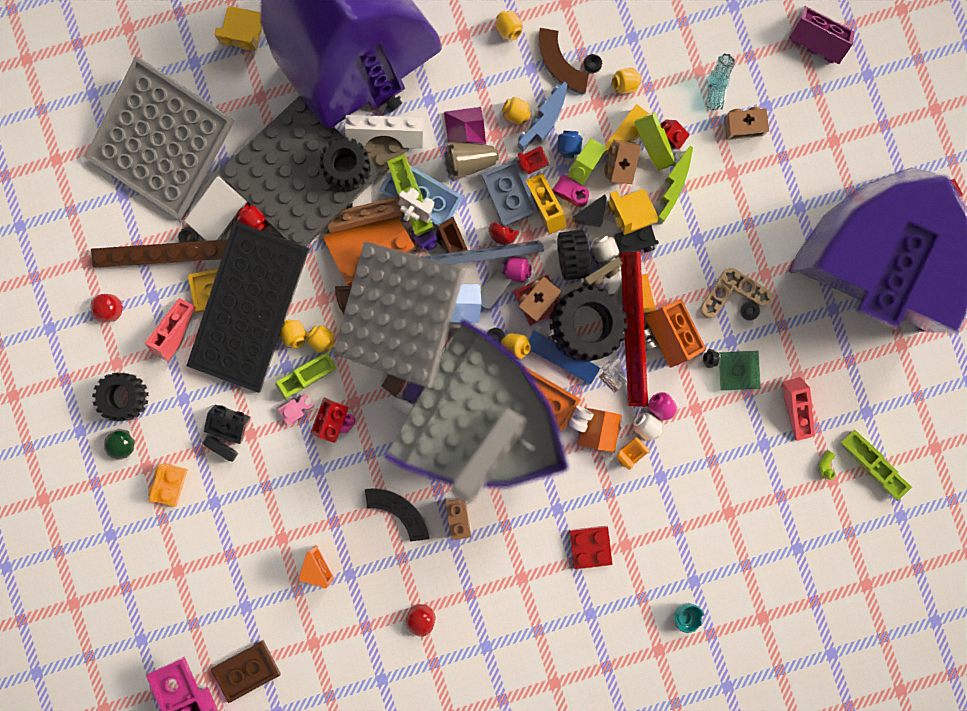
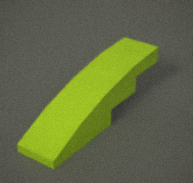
(404, 180)
(676, 180)
(876, 465)

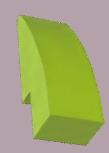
(655, 141)
(305, 376)

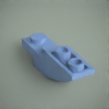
(549, 112)

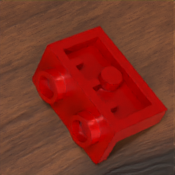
(329, 420)

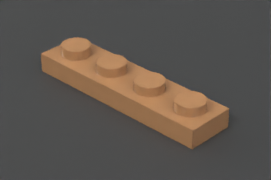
(366, 214)

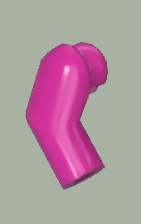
(348, 423)

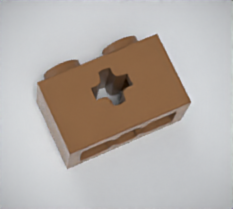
(737, 129)
(622, 161)
(549, 294)
(458, 519)

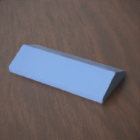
(445, 199)
(467, 304)

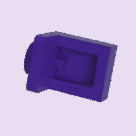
(425, 241)

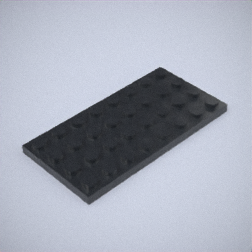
(247, 306)

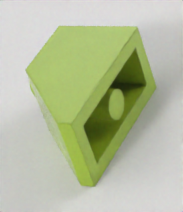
(586, 161)

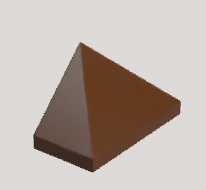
(450, 236)

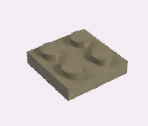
(382, 149)
(608, 271)

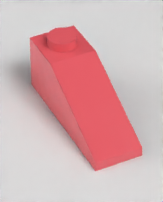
(170, 331)
(799, 407)

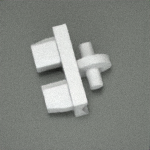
(414, 208)

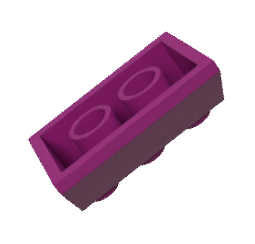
(822, 35)

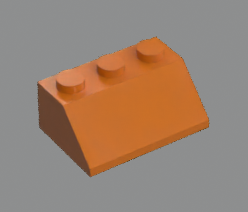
(675, 333)

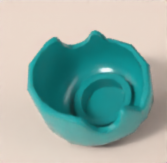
(688, 617)

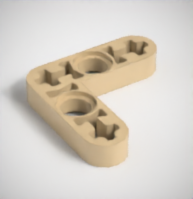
(728, 287)

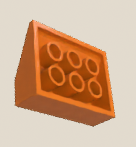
(348, 243)

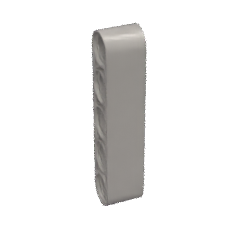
(488, 456)

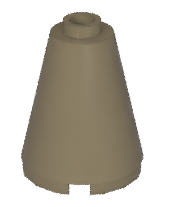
(468, 158)

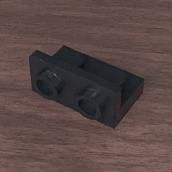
(636, 241)
(226, 423)

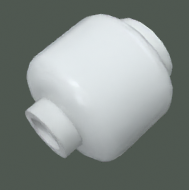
(605, 249)
(647, 426)

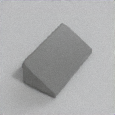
(493, 289)

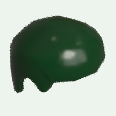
(119, 444)

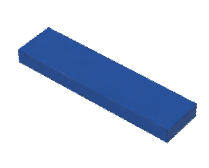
(547, 349)

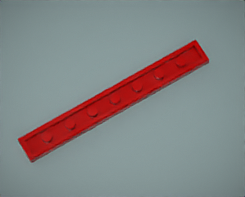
(635, 333)

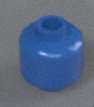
(569, 143)

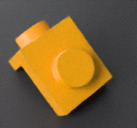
(632, 453)

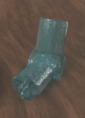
(719, 81)

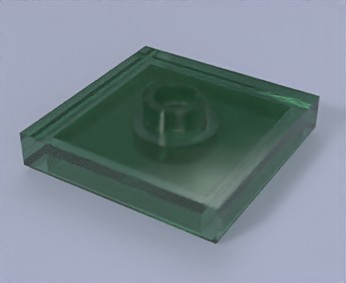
(739, 370)

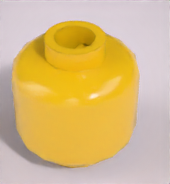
(508, 25)
(626, 81)
(516, 110)
(293, 334)
(320, 339)
(516, 344)

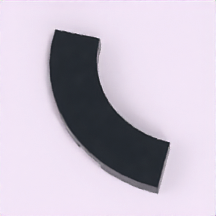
(401, 508)

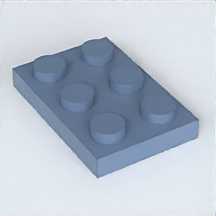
(510, 193)

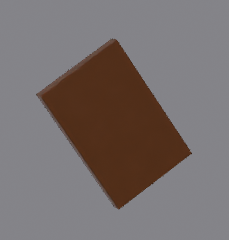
(245, 671)

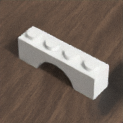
(404, 129)

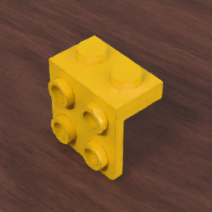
(240, 29)
(632, 210)

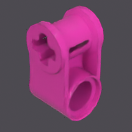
(568, 190)

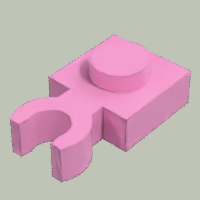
(293, 411)

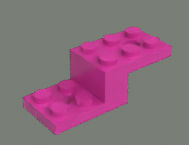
(186, 696)

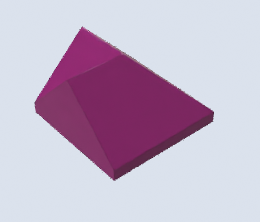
(465, 126)

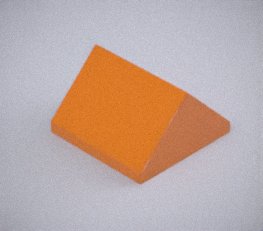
(601, 431)
(315, 569)

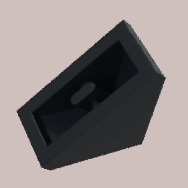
(592, 214)

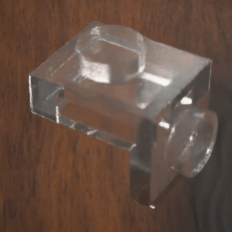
(612, 376)

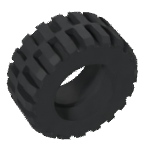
(611, 316)

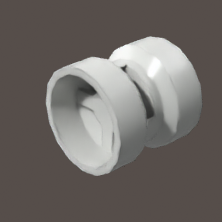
(580, 419)

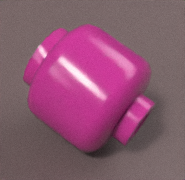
(517, 269)
(662, 406)

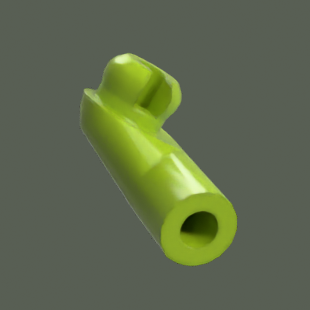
(825, 467)

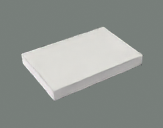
(216, 210)

